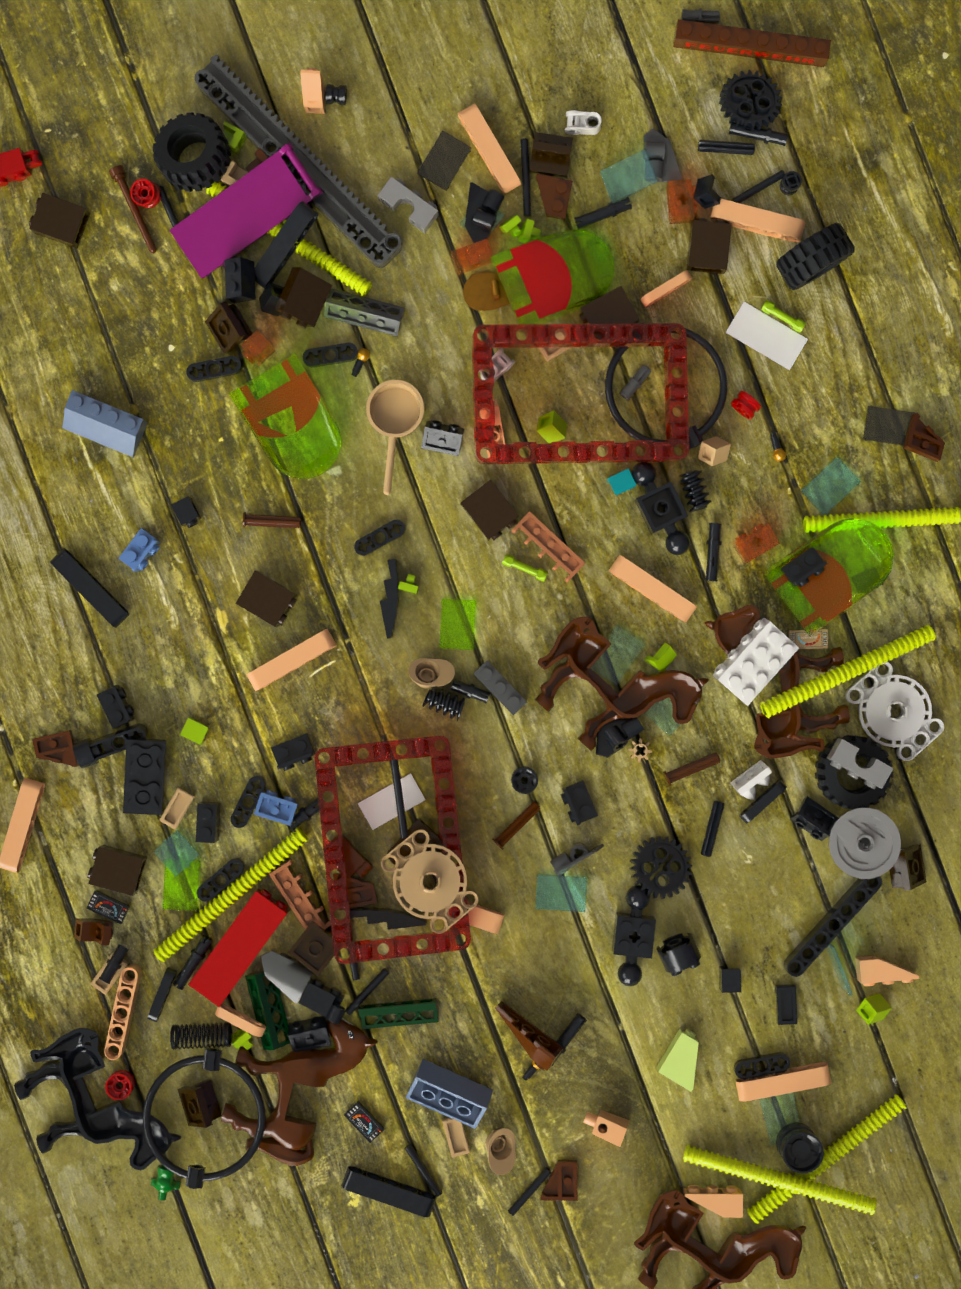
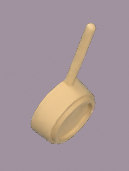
(394, 411)

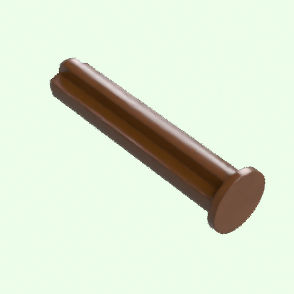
(271, 521)
(691, 768)
(517, 824)

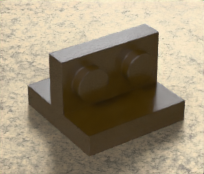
(551, 154)
(228, 326)
(908, 869)
(314, 948)
(200, 1104)

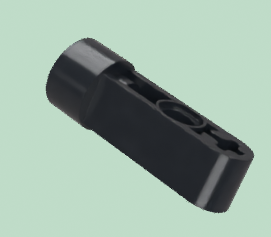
(90, 751)

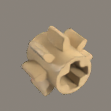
(634, 750)

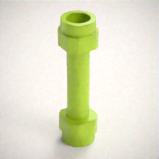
(769, 307)
(510, 560)

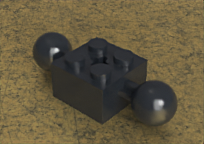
(676, 541)
(642, 946)

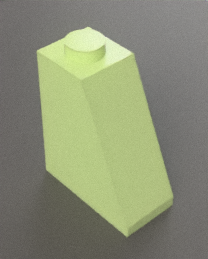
(680, 1059)

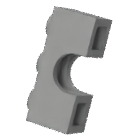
(396, 193)
(844, 755)

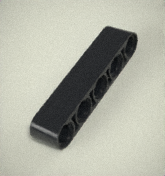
(284, 244)
(89, 587)
(388, 1191)

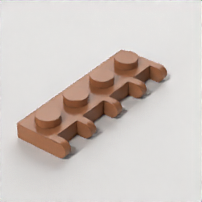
(550, 545)
(296, 896)

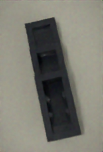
(390, 605)
(394, 918)

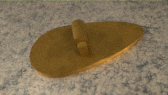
(485, 292)

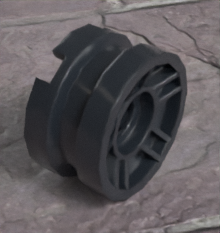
(522, 787)

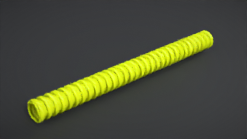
(316, 255)
(888, 519)
(848, 670)
(230, 895)
(832, 1154)
(781, 1180)

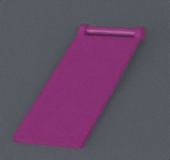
(243, 212)

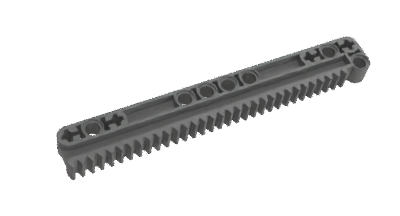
(267, 130)

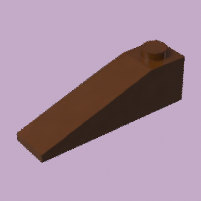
(535, 1042)

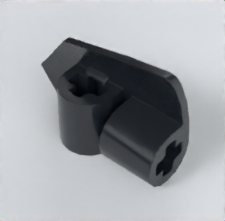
(481, 211)
(616, 734)

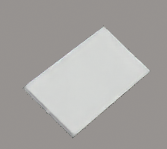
(382, 805)

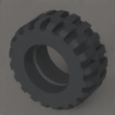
(180, 134)
(815, 256)
(838, 794)

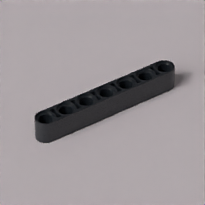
(823, 925)

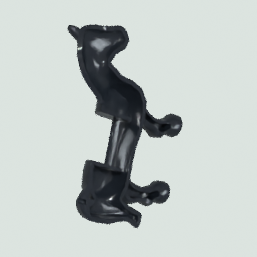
(94, 1124)

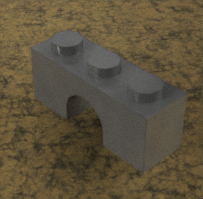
(500, 688)

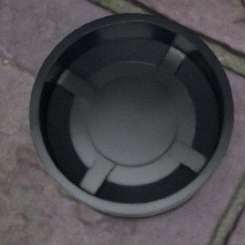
(799, 1147)

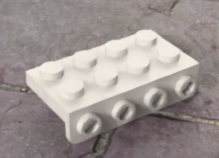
(755, 661)

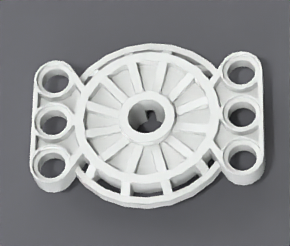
(878, 708)

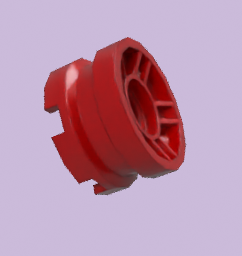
(138, 193)
(745, 405)
(114, 1091)

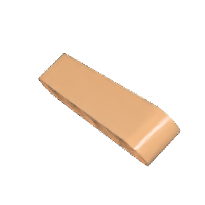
(489, 148)
(759, 220)
(652, 588)
(291, 660)
(21, 824)
(485, 918)
(119, 1020)
(784, 1082)

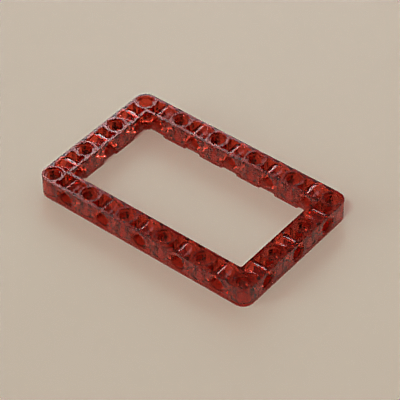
(582, 336)
(334, 856)

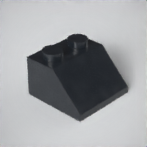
(238, 280)

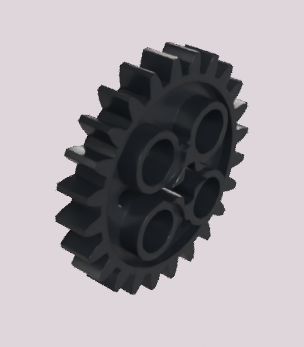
(766, 96)
(648, 855)

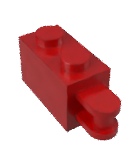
(15, 165)

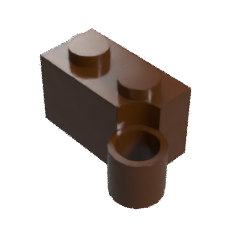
(354, 860)

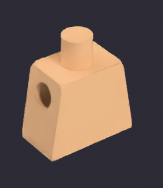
(615, 1128)

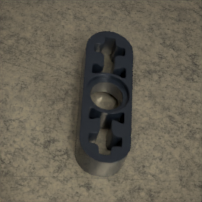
(336, 360)
(201, 376)
(378, 545)
(762, 801)
(246, 816)
(213, 892)
(162, 994)
(754, 1060)

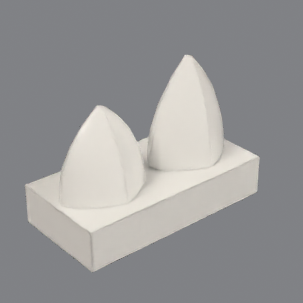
(746, 782)

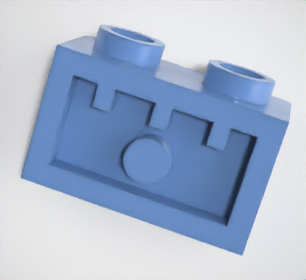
(140, 550)
(275, 808)

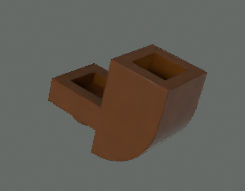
(93, 930)

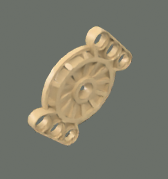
(443, 895)

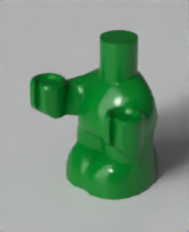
(164, 1182)

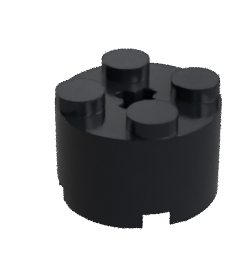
(679, 953)

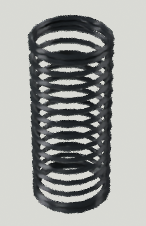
(180, 1035)

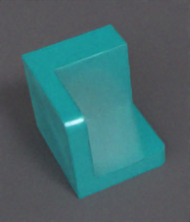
(621, 482)

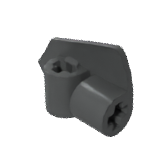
(661, 156)
(564, 863)
(286, 974)

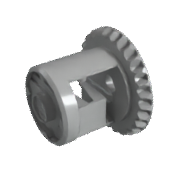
(864, 843)

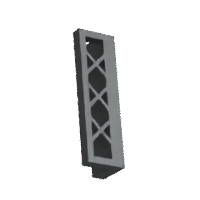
(362, 314)

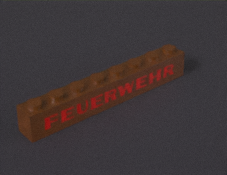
(751, 43)

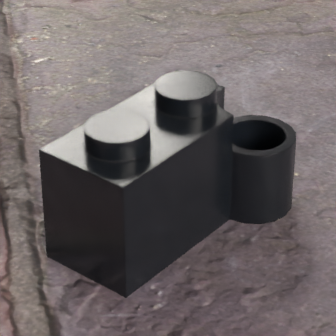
(323, 1000)

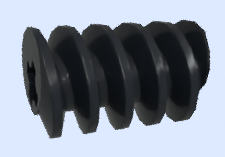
(695, 490)
(444, 702)

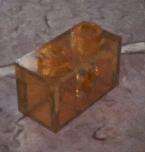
(681, 190)
(471, 256)
(257, 348)
(766, 538)

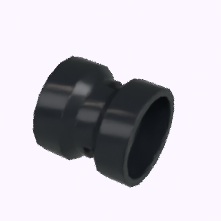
(336, 94)
(787, 185)

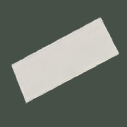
(766, 335)

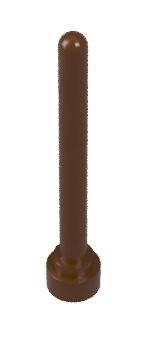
(118, 174)

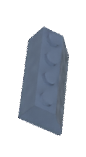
(103, 423)
(449, 1093)

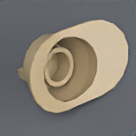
(431, 672)
(501, 1150)

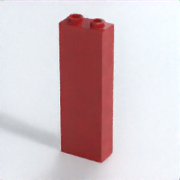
(239, 947)

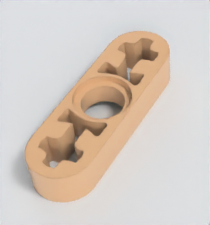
(666, 288)
(240, 1020)

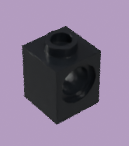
(186, 512)

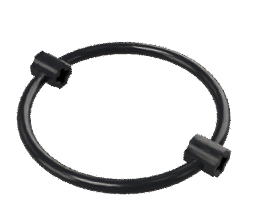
(694, 434)
(196, 1173)

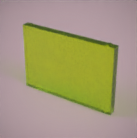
(457, 624)
(181, 891)

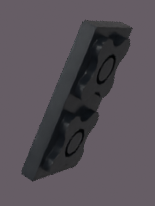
(144, 776)

